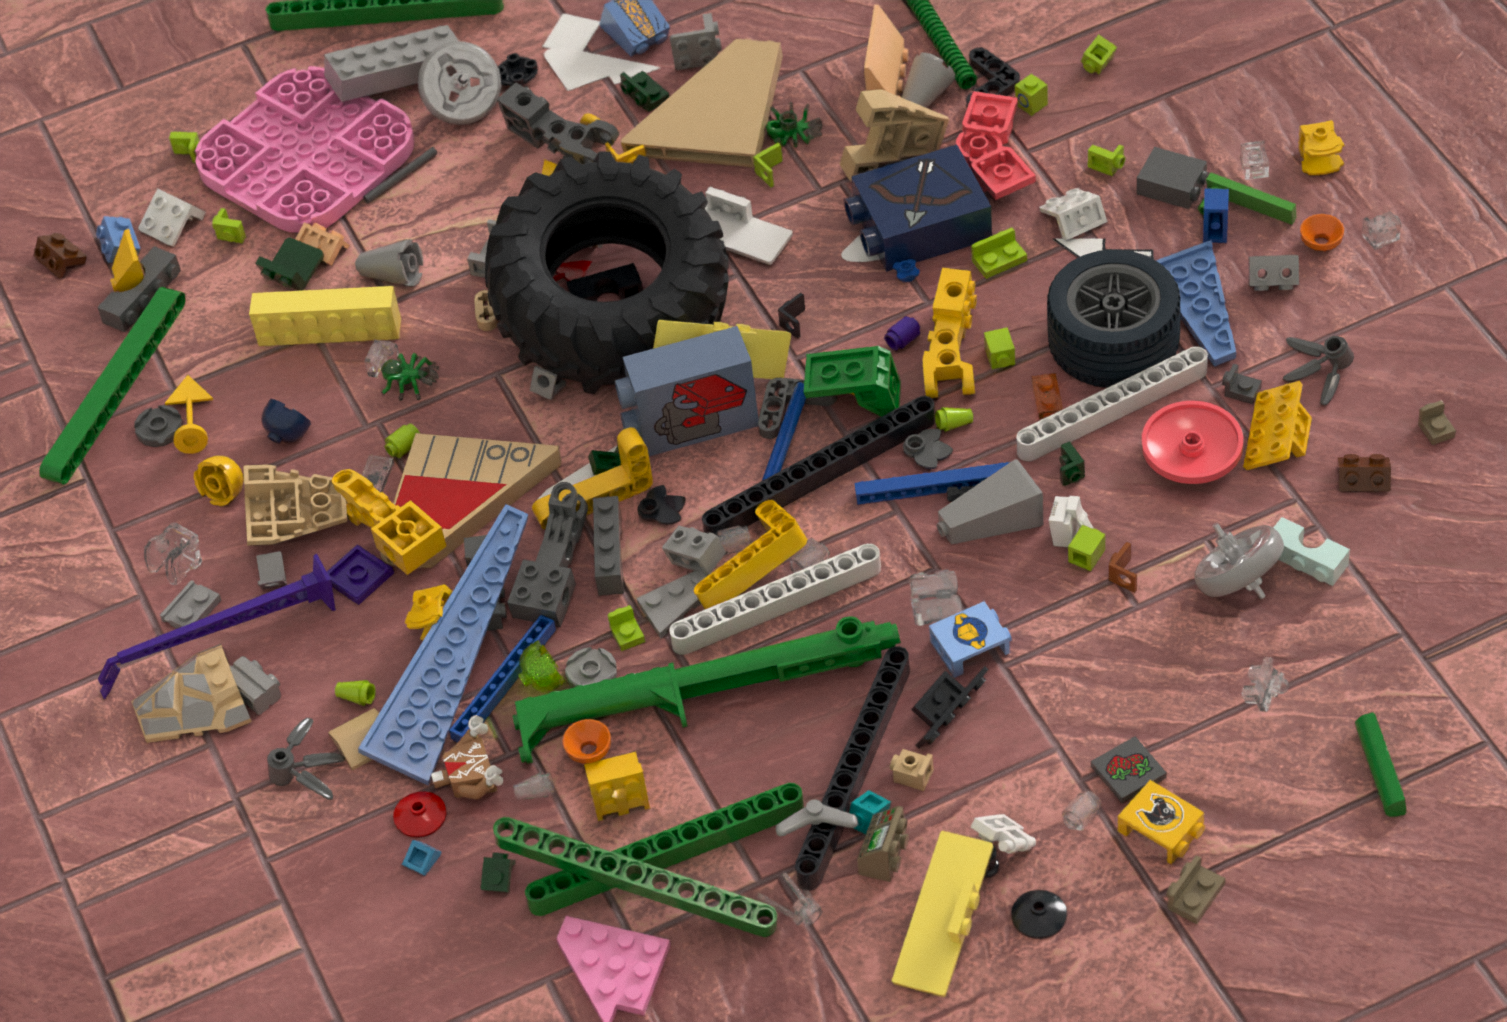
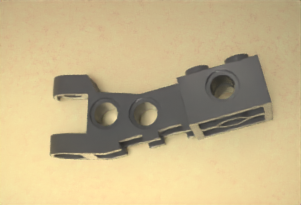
(535, 123)
(548, 583)

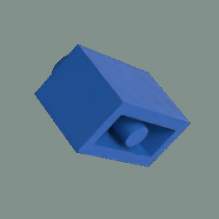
(1215, 215)

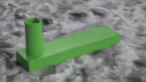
(1252, 199)

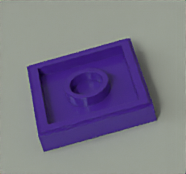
(359, 574)

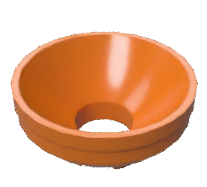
(1322, 227)
(587, 733)

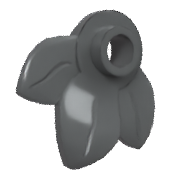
(927, 448)

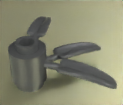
(1336, 351)
(282, 766)

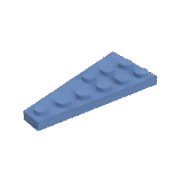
(1202, 300)

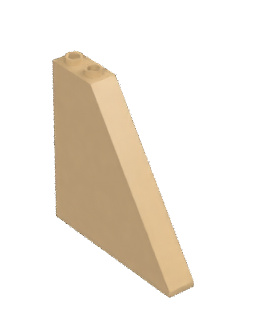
(717, 112)

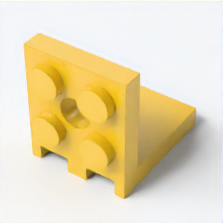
(617, 785)

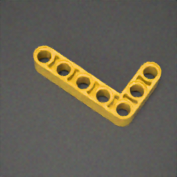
(623, 481)
(755, 561)

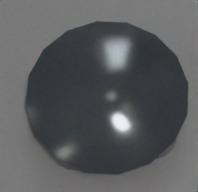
(517, 70)

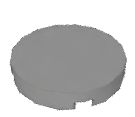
(590, 667)

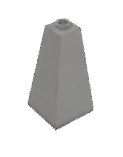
(994, 507)

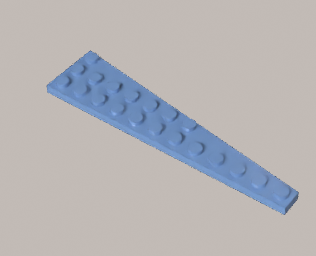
(426, 698)

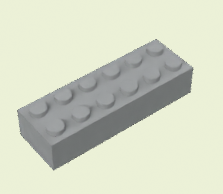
(383, 64)

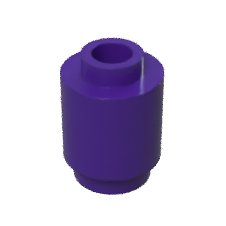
(902, 333)

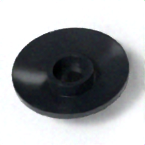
(1039, 923)

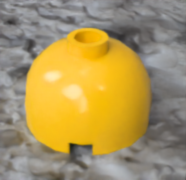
(219, 479)

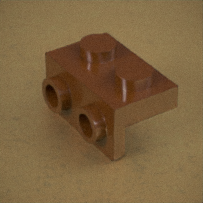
(57, 252)
(1364, 473)

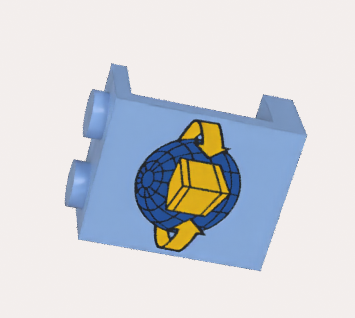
(968, 635)

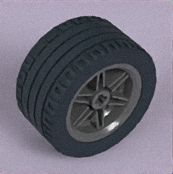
(1112, 316)

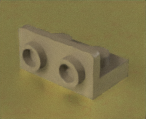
(1194, 891)

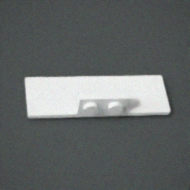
(742, 231)

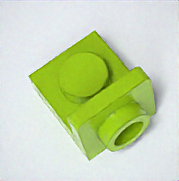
(184, 143)
(1105, 160)
(625, 628)

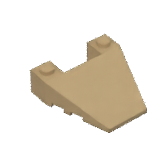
(896, 132)

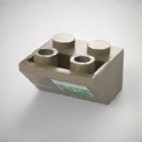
(883, 844)

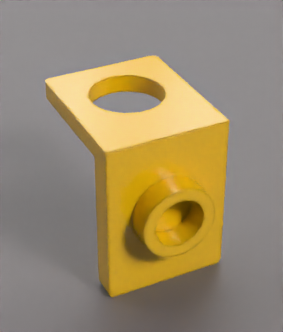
(626, 157)

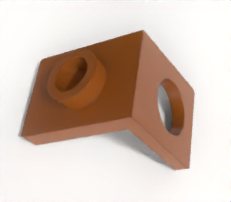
(1116, 566)

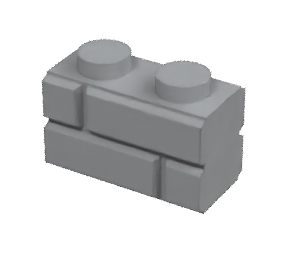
(255, 686)

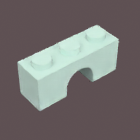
(1323, 563)

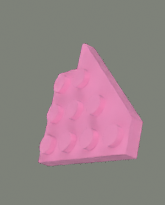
(613, 964)

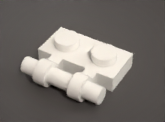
(1004, 830)

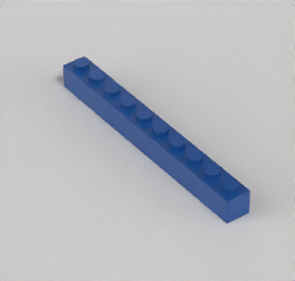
(922, 484)
(502, 679)

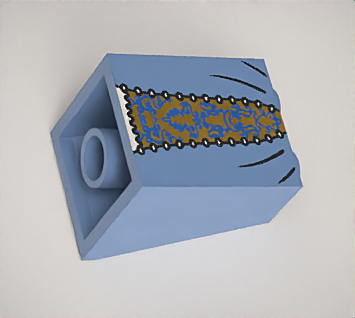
(634, 24)

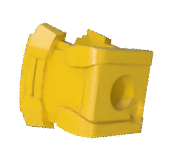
(1319, 147)
(427, 608)

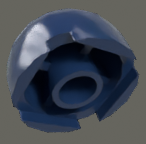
(283, 422)

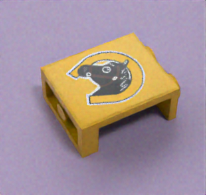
(1162, 819)

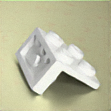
(1075, 212)
(167, 217)

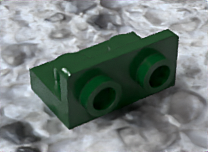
(643, 90)

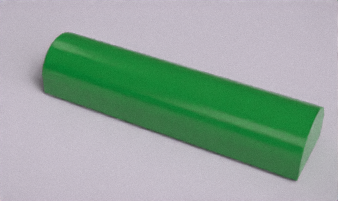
(1381, 765)

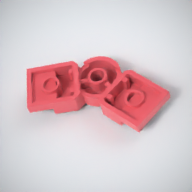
(983, 133)

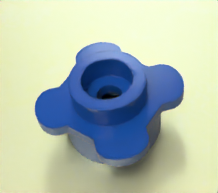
(906, 270)

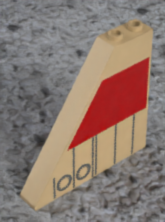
(469, 481)

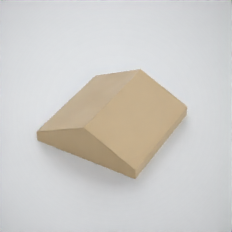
(350, 736)

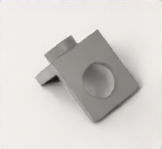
(544, 387)
(271, 570)

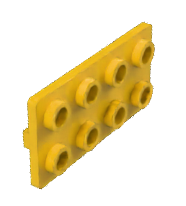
(1277, 426)

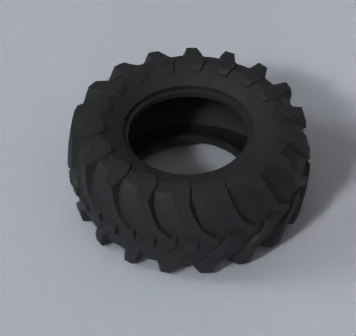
(589, 208)

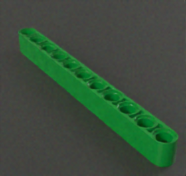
(336, 13)
(112, 386)
(677, 841)
(644, 886)

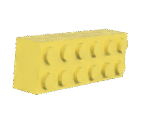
(325, 316)

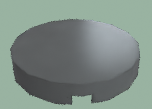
(157, 425)

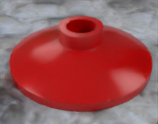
(420, 822)

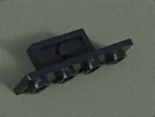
(941, 699)

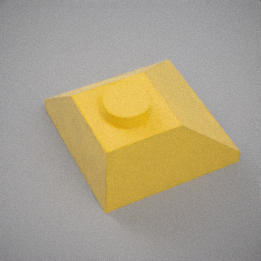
(126, 265)

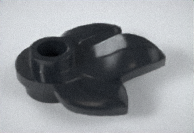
(660, 506)

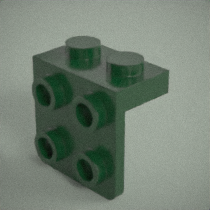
(292, 264)

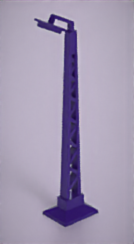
(311, 587)

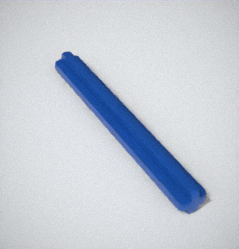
(786, 431)

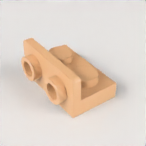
(318, 238)

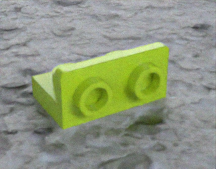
(997, 253)

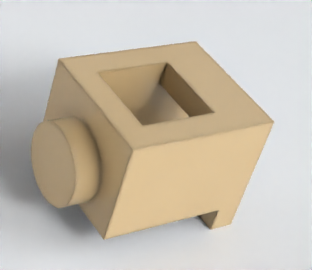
(912, 769)

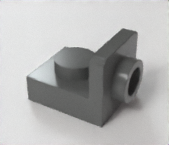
(1240, 386)

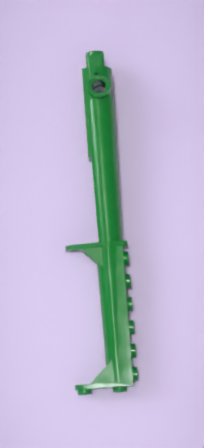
(665, 687)

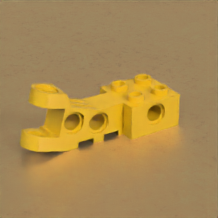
(951, 319)
(400, 533)

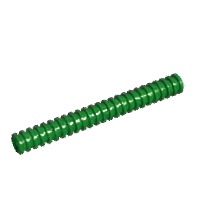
(943, 42)

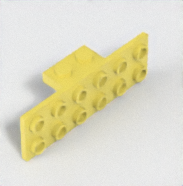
(765, 347)
(943, 913)

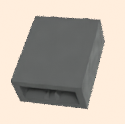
(1172, 178)

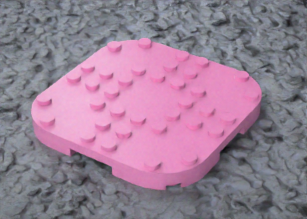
(304, 151)

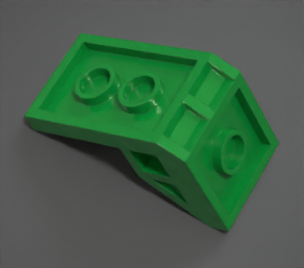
(861, 371)

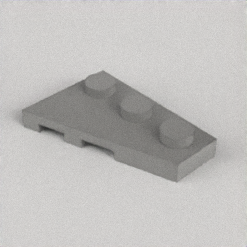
(670, 602)

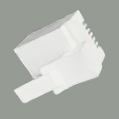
(1066, 518)

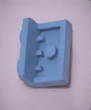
(111, 233)

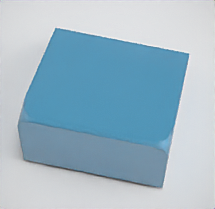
(421, 857)

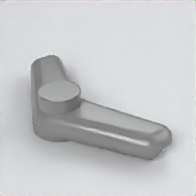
(815, 814)

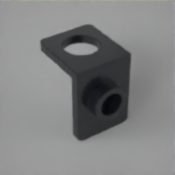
(789, 311)

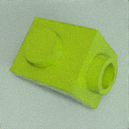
(228, 229)

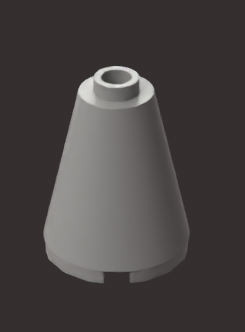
(927, 79)
(392, 263)

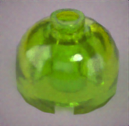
(539, 669)

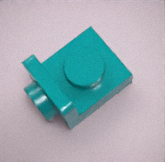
(867, 806)

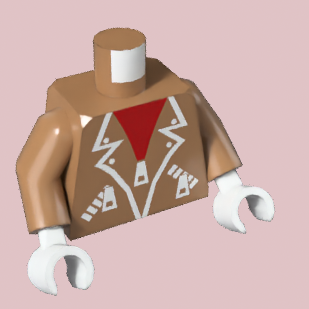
(469, 766)

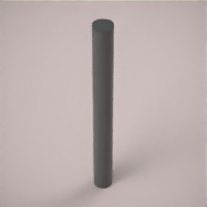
(401, 174)

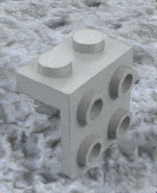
(696, 47)

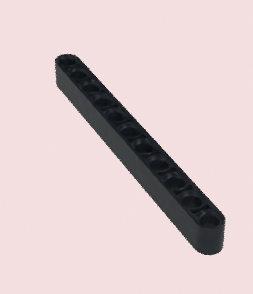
(823, 465)
(859, 752)

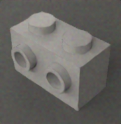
(1273, 269)
(694, 549)

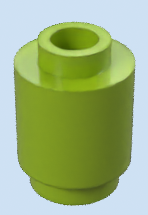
(401, 440)

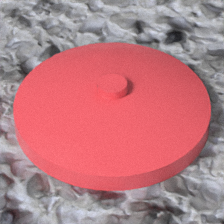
(1192, 442)

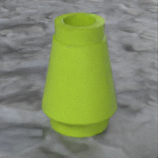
(952, 418)
(358, 692)

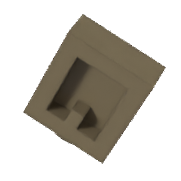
(1435, 423)

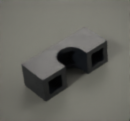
(622, 281)

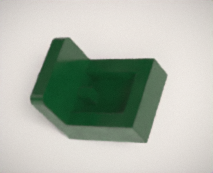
(604, 460)
(497, 872)

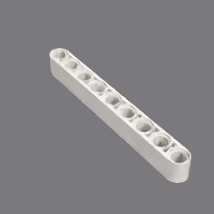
(1111, 403)
(775, 599)

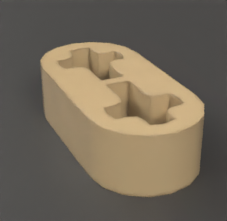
(481, 311)

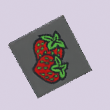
(1128, 769)

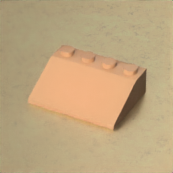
(885, 56)

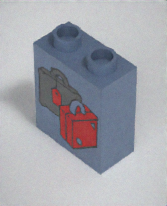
(689, 391)

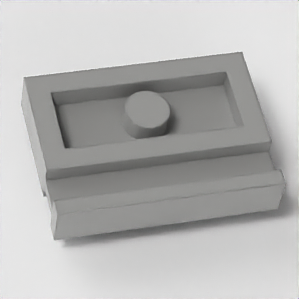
(190, 605)

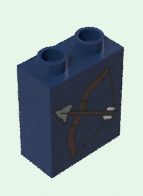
(919, 208)

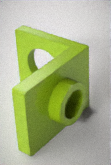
(766, 160)

